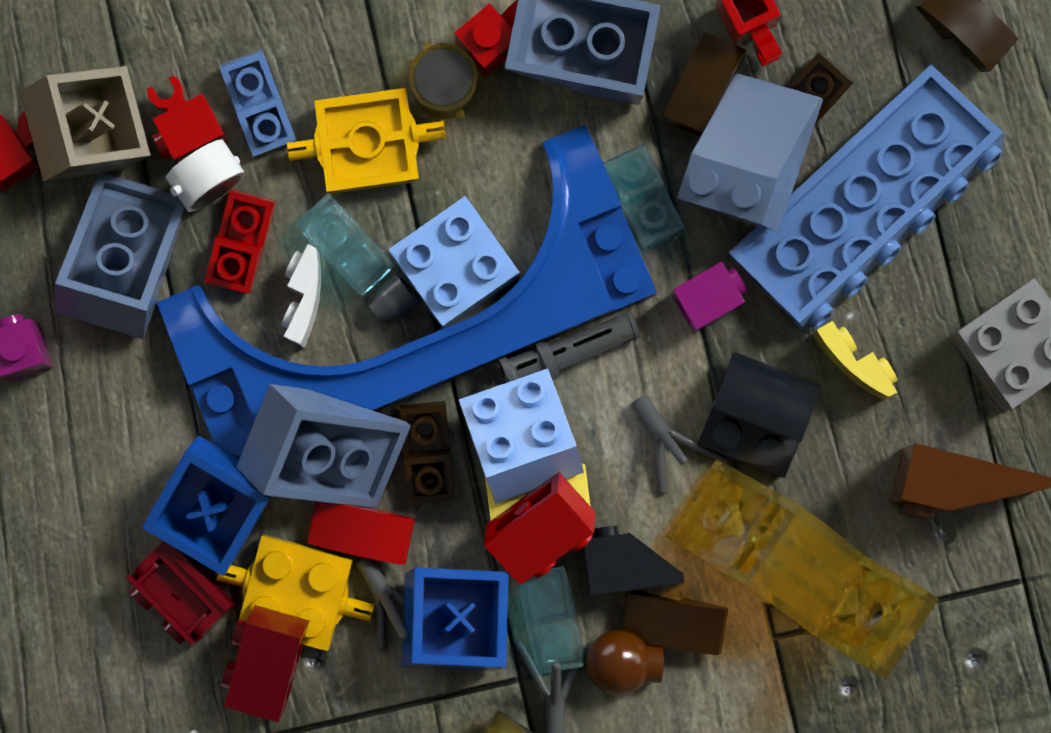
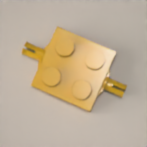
(366, 141)
(300, 584)

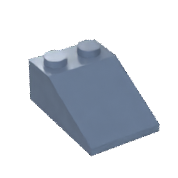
(585, 45)
(751, 152)
(119, 255)
(320, 448)

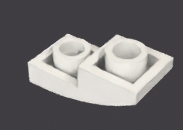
(305, 281)

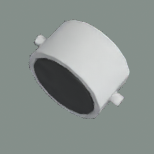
(205, 175)

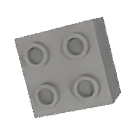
(1010, 345)

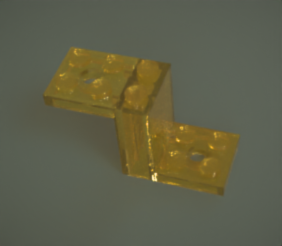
(801, 568)

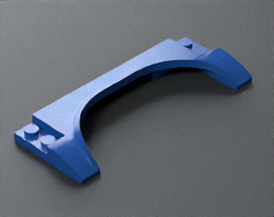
(579, 275)

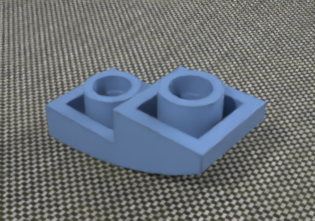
(257, 102)

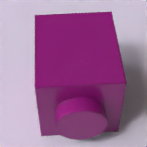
(709, 296)

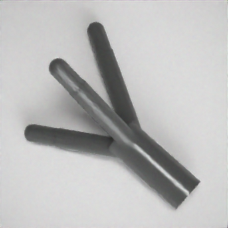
(667, 436)
(384, 600)
(557, 695)

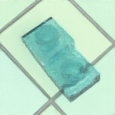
(644, 198)
(345, 245)
(551, 621)

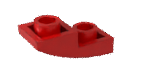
(240, 241)
(361, 531)

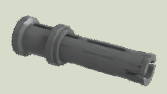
(570, 349)

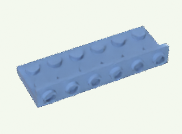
(870, 199)

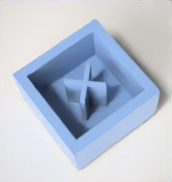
(454, 263)
(521, 435)

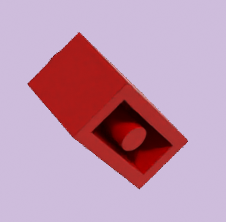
(540, 529)

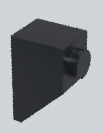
(624, 563)

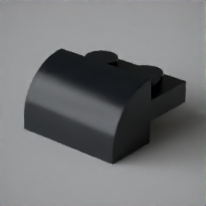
(759, 414)

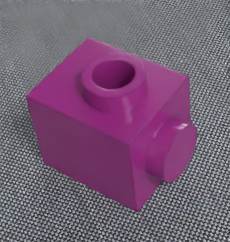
(22, 348)

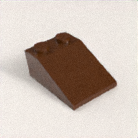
(943, 481)

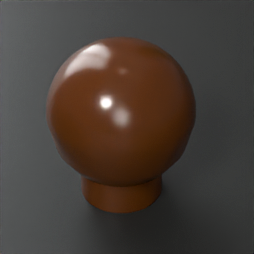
(622, 662)

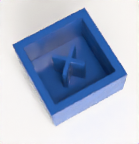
(207, 507)
(455, 619)

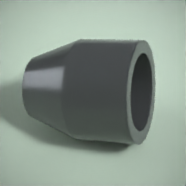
(393, 299)

